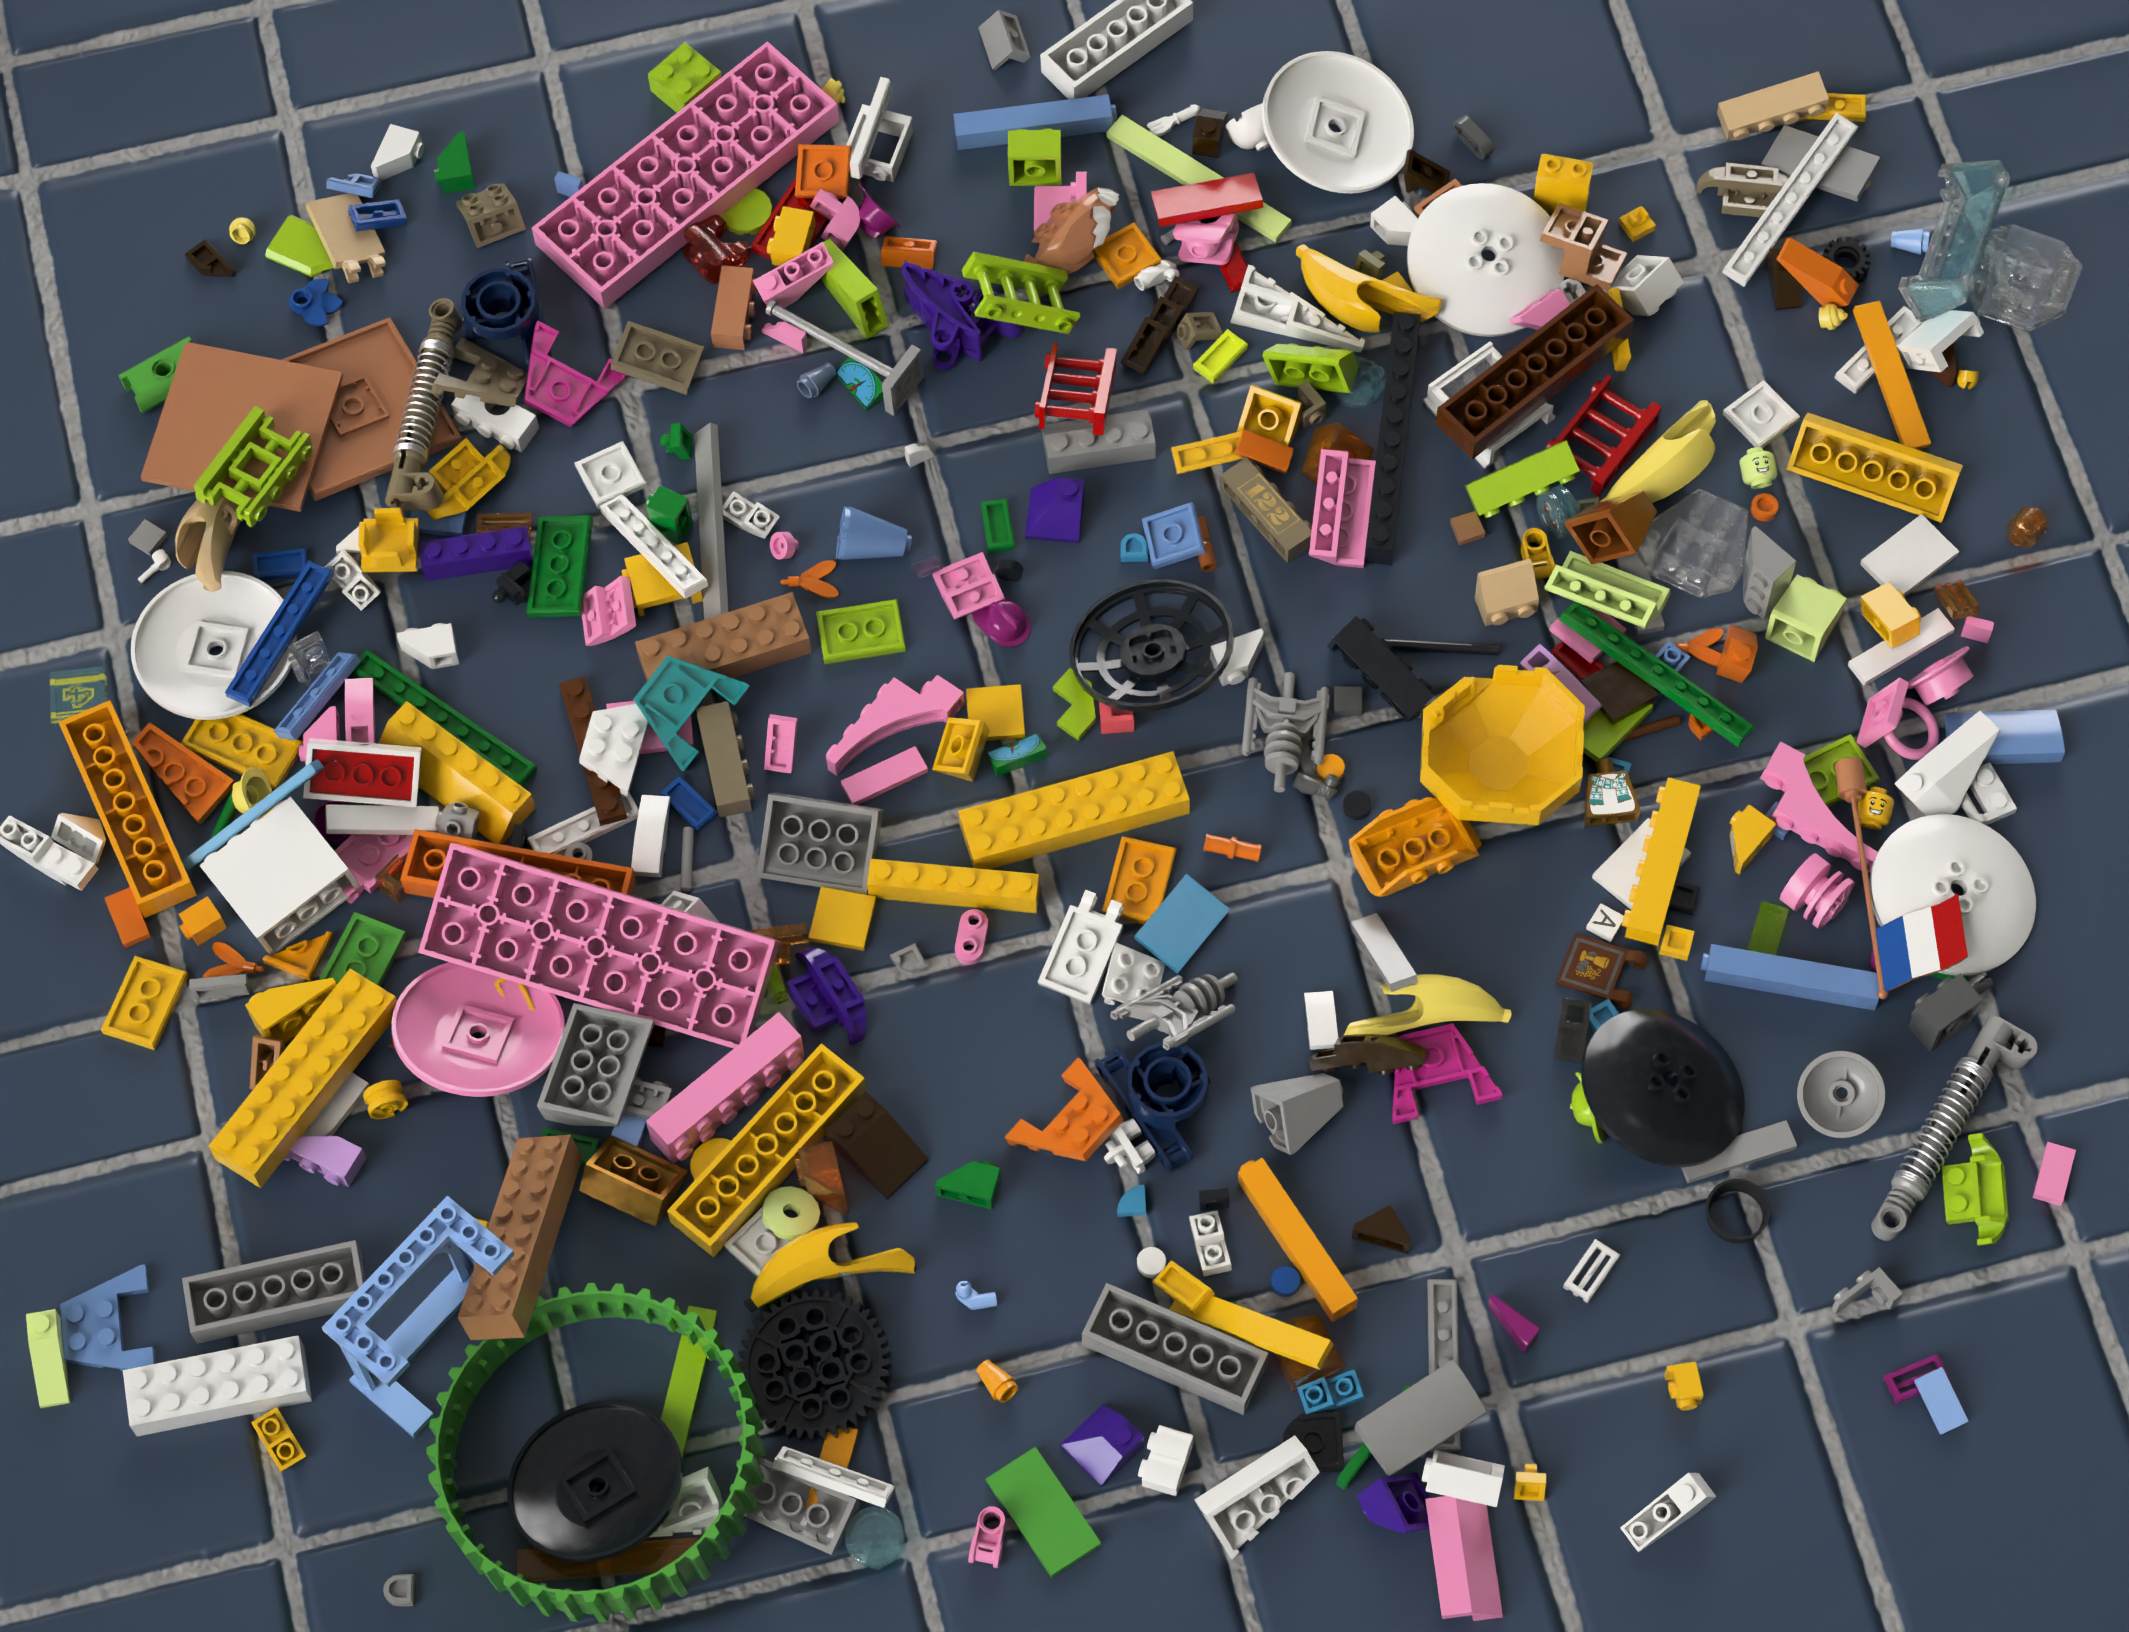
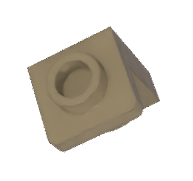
(1198, 327)
(1312, 404)

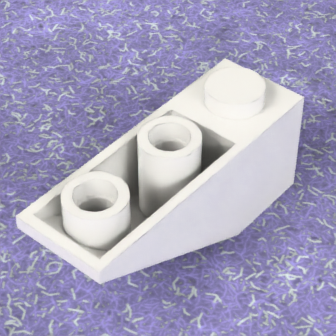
(1668, 1510)

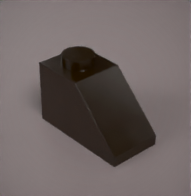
(1209, 132)
(1784, 287)

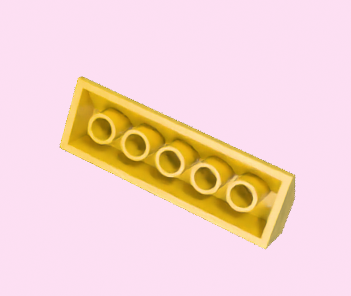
(1874, 467)
(458, 774)

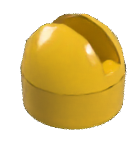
(1967, 378)

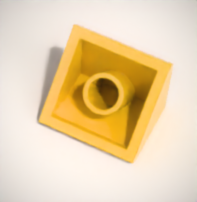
(1271, 415)
(961, 748)

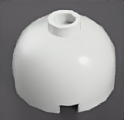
(1249, 130)

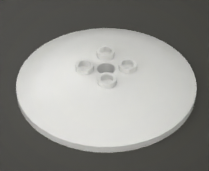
(1343, 92)
(1448, 261)
(182, 627)
(1945, 849)

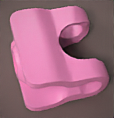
(1207, 242)

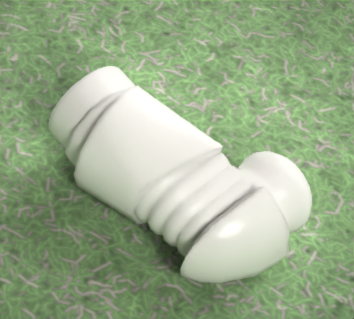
(1155, 275)

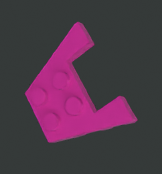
(560, 389)
(1448, 1061)

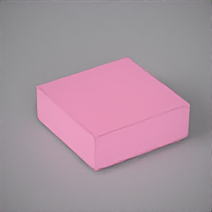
(1977, 629)

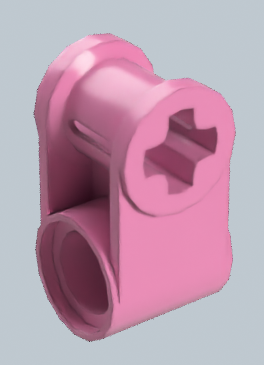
(988, 1543)

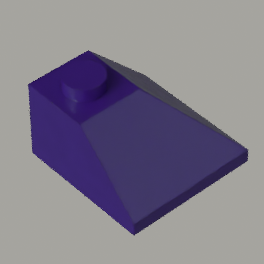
(1056, 510)
(1103, 1444)
(1396, 1503)

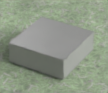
(147, 537)

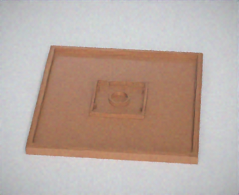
(212, 398)
(368, 406)

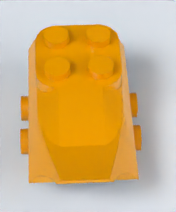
(1411, 845)

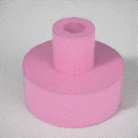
(783, 545)

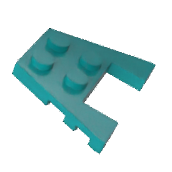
(672, 697)

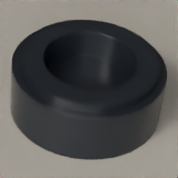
(1009, 570)
(1357, 805)

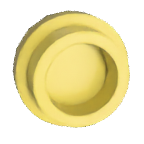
(834, 90)
(242, 230)
(1831, 316)

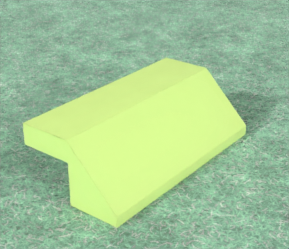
(1608, 590)

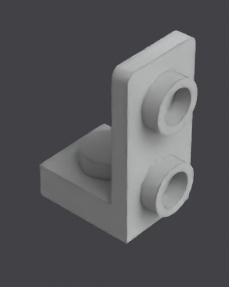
(1882, 1289)

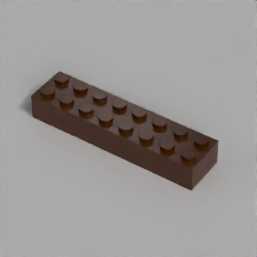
(1534, 371)

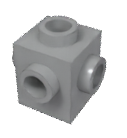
(458, 820)

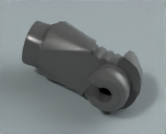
(1315, 786)

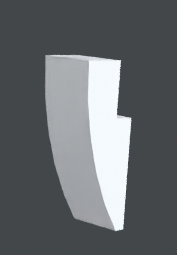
(650, 836)

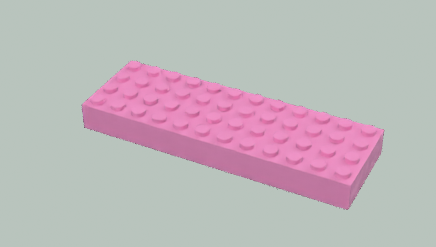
(685, 173)
(598, 946)

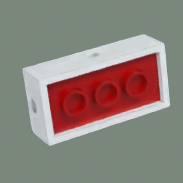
(364, 772)

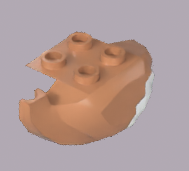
(1074, 231)

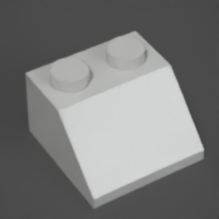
(1647, 284)

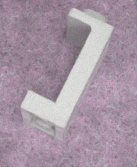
(1925, 345)

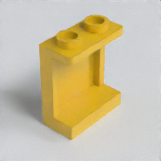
(1562, 182)
(650, 586)

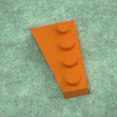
(188, 776)

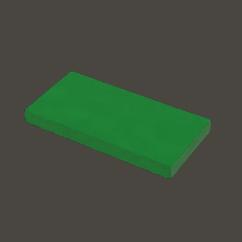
(559, 566)

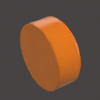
(1764, 507)

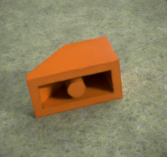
(1737, 654)

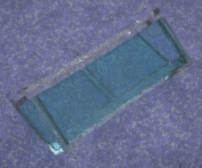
(1959, 238)

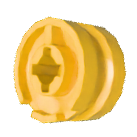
(384, 1099)

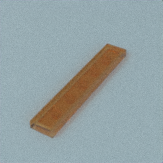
(644, 1558)

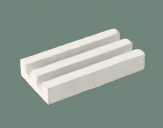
(1578, 1290)

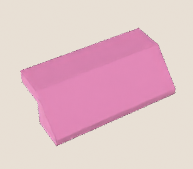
(1342, 509)
(1463, 1558)

